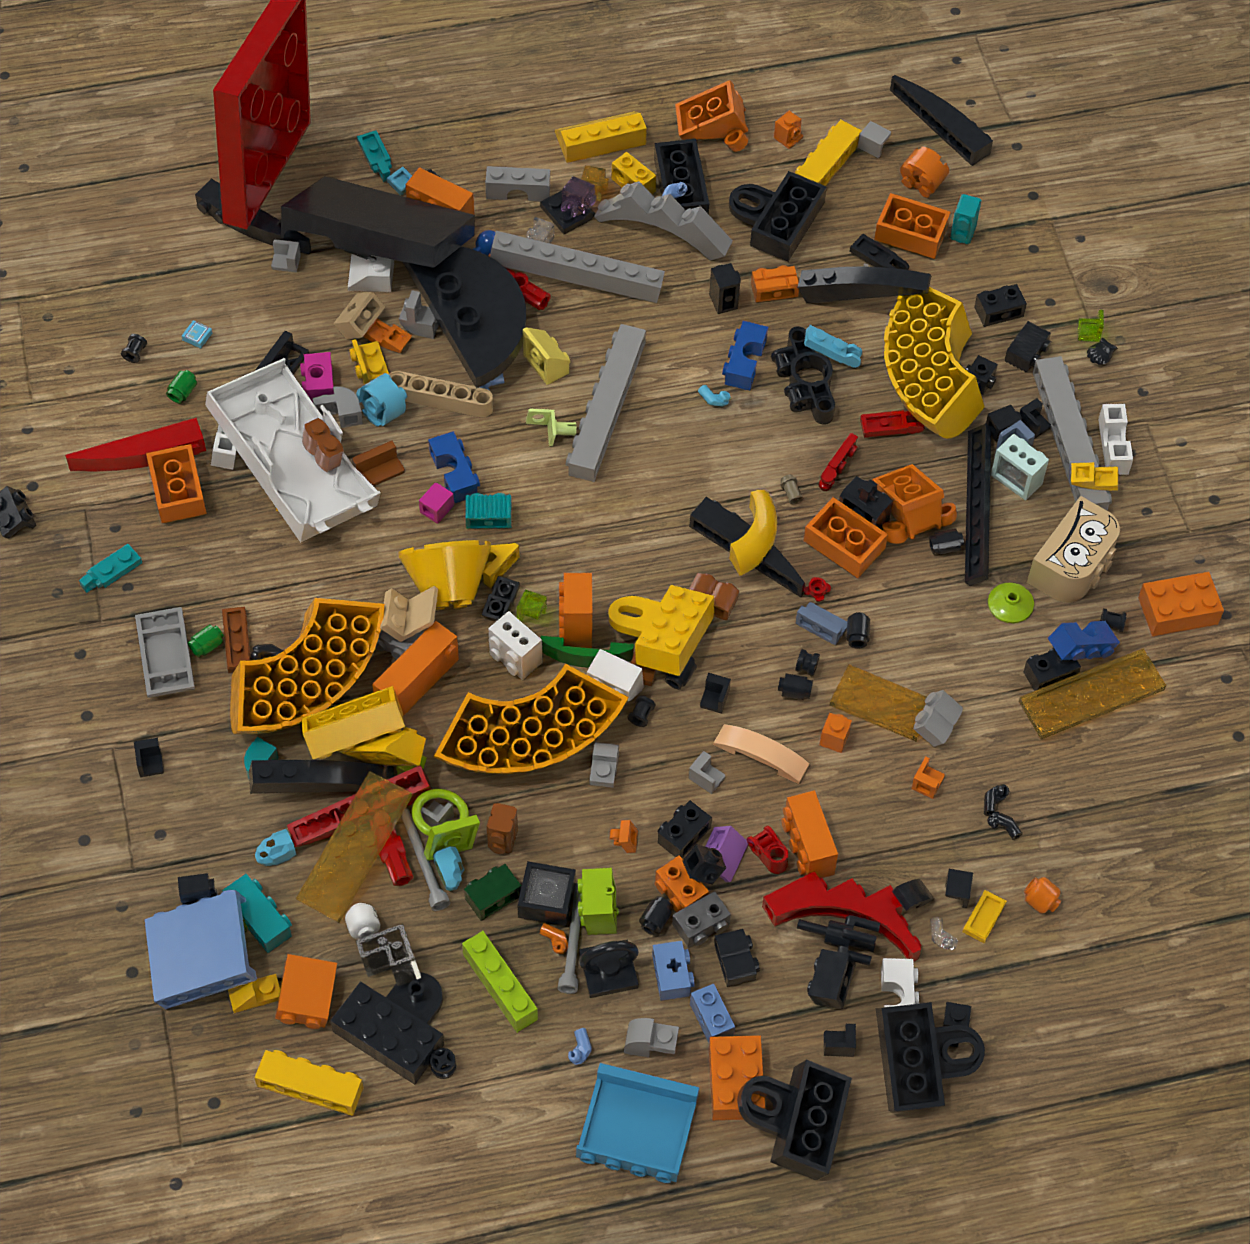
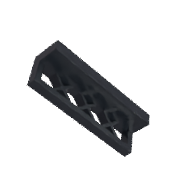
(281, 350)

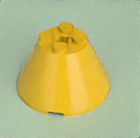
(450, 567)

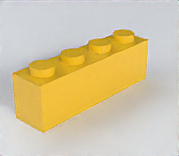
(830, 153)
(309, 1082)

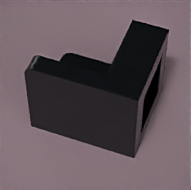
(1033, 419)
(715, 693)
(148, 757)
(959, 885)
(840, 1042)

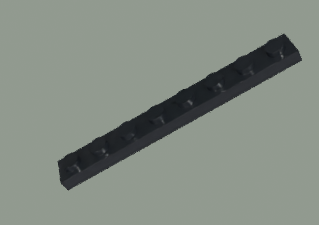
(978, 505)

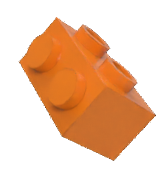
(678, 886)

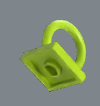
(452, 833)

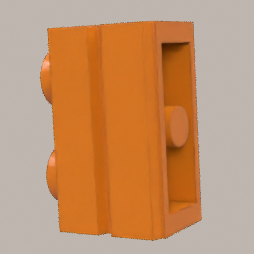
(774, 283)

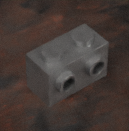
(701, 920)

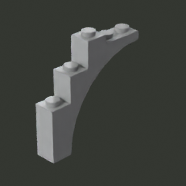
(665, 212)

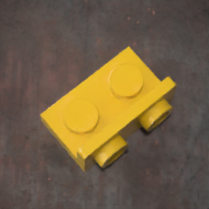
(369, 361)

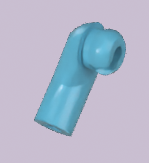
(720, 399)

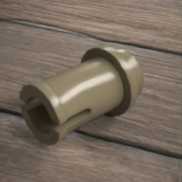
(790, 486)

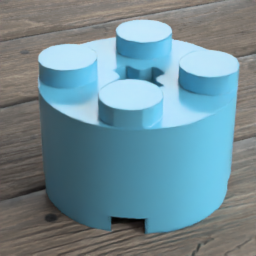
(382, 400)

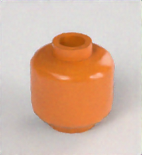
(1042, 895)

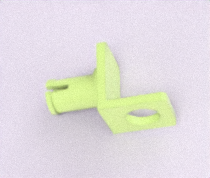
(554, 427)

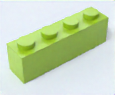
(500, 981)

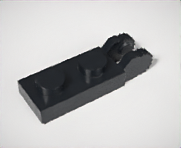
(876, 254)

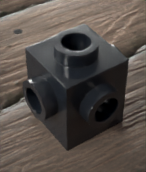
(984, 371)
(704, 864)

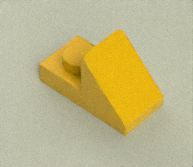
(499, 561)
(255, 994)

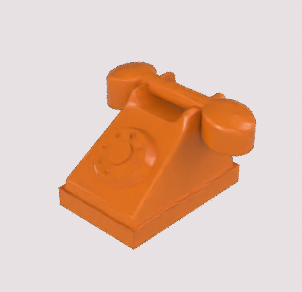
(713, 116)
(915, 504)

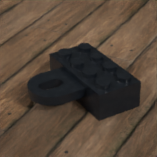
(781, 215)
(917, 1055)
(803, 1116)

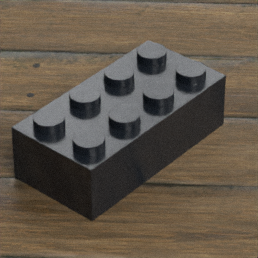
(678, 163)

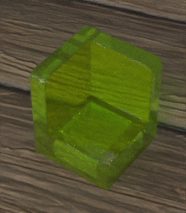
(1091, 328)
(531, 605)

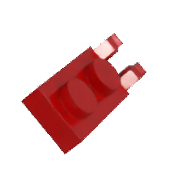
(889, 423)
(838, 462)

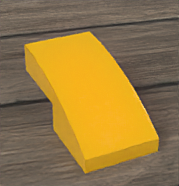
(1092, 477)

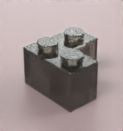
(389, 951)

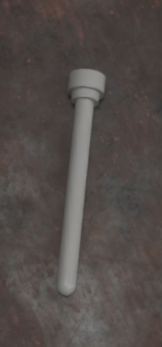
(438, 898)
(568, 982)

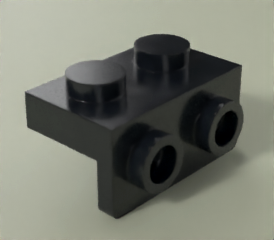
(14, 512)

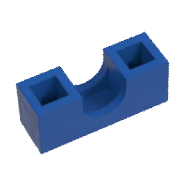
(749, 341)
(448, 452)
(1092, 642)

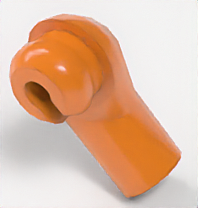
(557, 937)

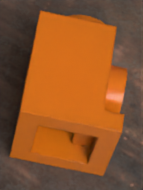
(788, 129)

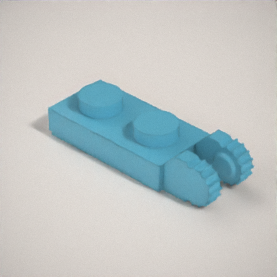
(832, 347)

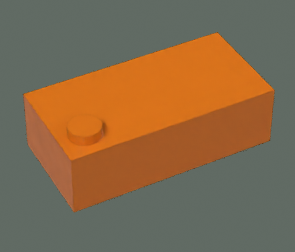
(420, 666)

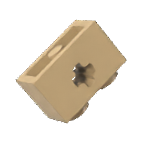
(359, 315)

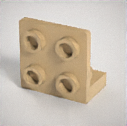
(407, 617)

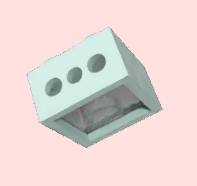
(1019, 466)

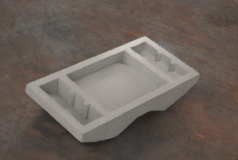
(164, 652)

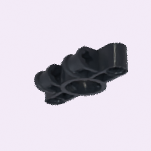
(800, 392)

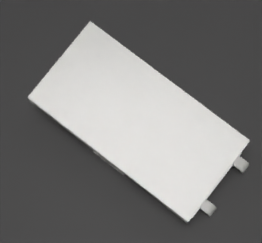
(266, 424)

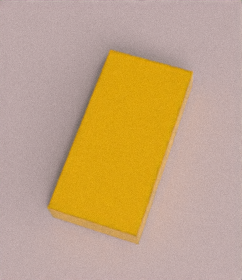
(984, 916)

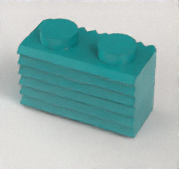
(965, 219)
(488, 511)

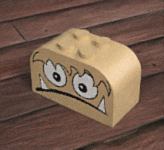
(1076, 553)

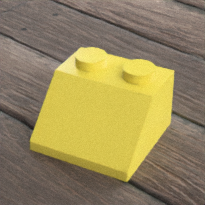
(545, 355)

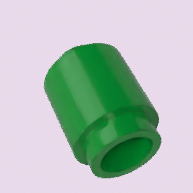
(181, 386)
(206, 640)

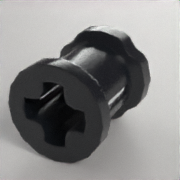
(134, 348)
(1114, 620)
(641, 711)

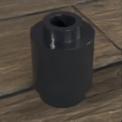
(946, 541)
(858, 630)
(678, 682)
(795, 686)
(656, 915)

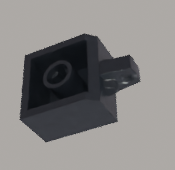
(867, 501)

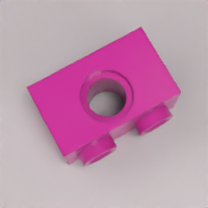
(316, 366)

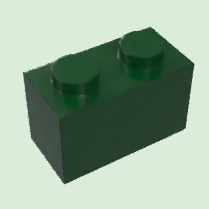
(492, 891)

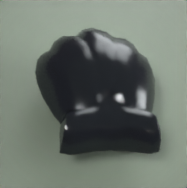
(1101, 352)

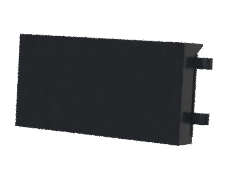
(377, 222)

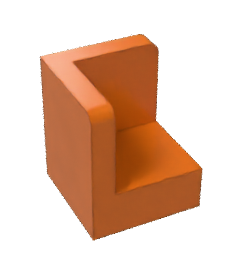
(927, 779)

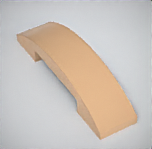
(762, 749)

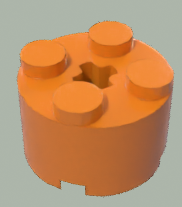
(924, 171)

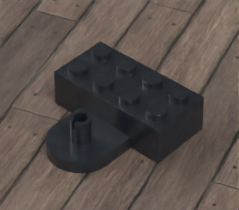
(394, 1026)

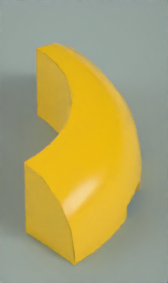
(759, 539)

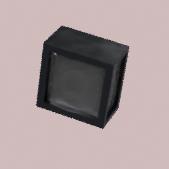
(546, 893)

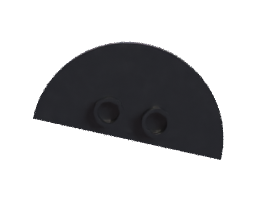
(476, 309)

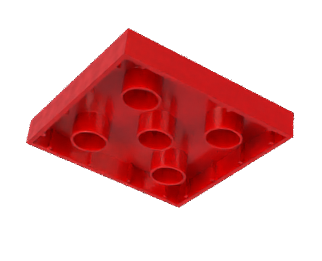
(262, 109)

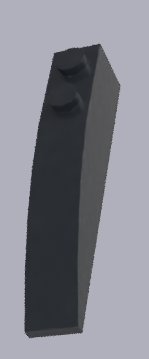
(944, 120)
(262, 226)
(860, 283)
(727, 527)
(311, 775)

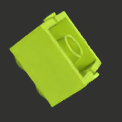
(598, 901)

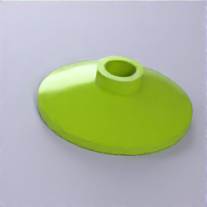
(1008, 610)

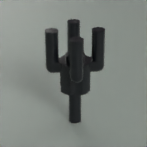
(843, 935)

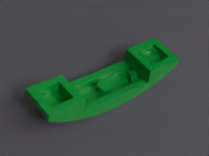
(579, 656)

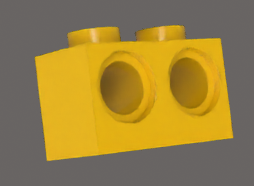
(629, 170)

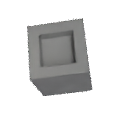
(873, 138)
(286, 256)
(705, 774)
(437, 814)

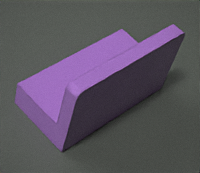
(731, 847)

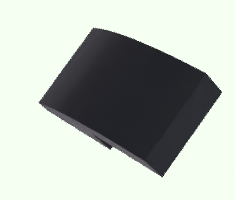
(501, 598)
(913, 894)

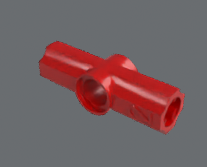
(532, 294)
(394, 857)

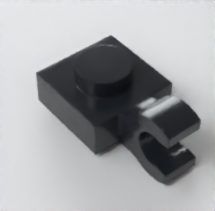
(956, 1015)

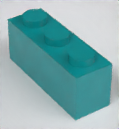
(261, 914)

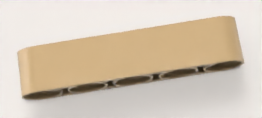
(444, 394)

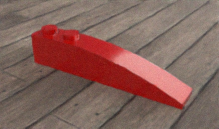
(132, 450)
(325, 821)

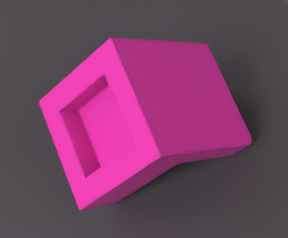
(436, 502)

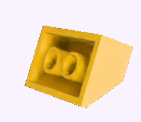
(396, 749)

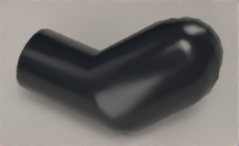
(265, 649)
(993, 797)
(1007, 822)

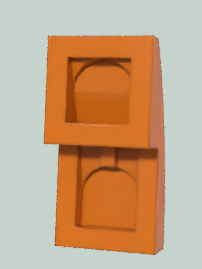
(389, 337)

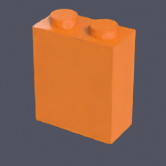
(306, 991)

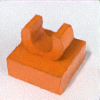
(625, 836)

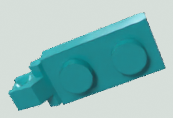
(375, 153)
(111, 568)

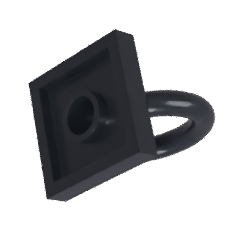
(609, 967)

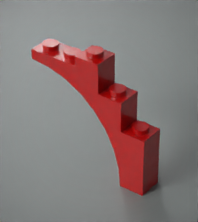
(810, 897)

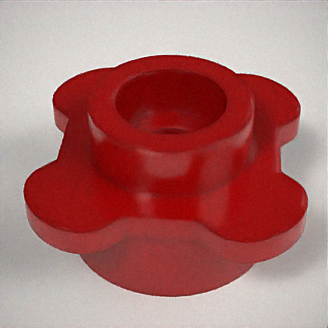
(820, 584)

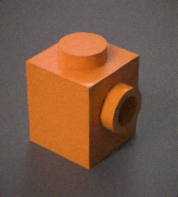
(835, 732)

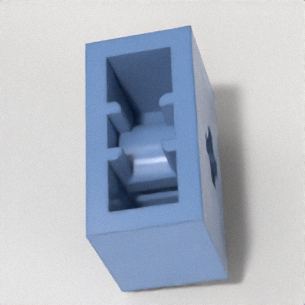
(672, 984)
(711, 1013)

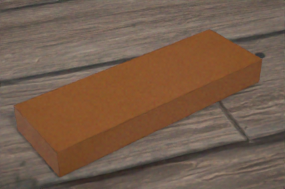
(236, 637)

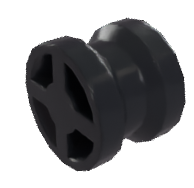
(807, 662)
(441, 1058)

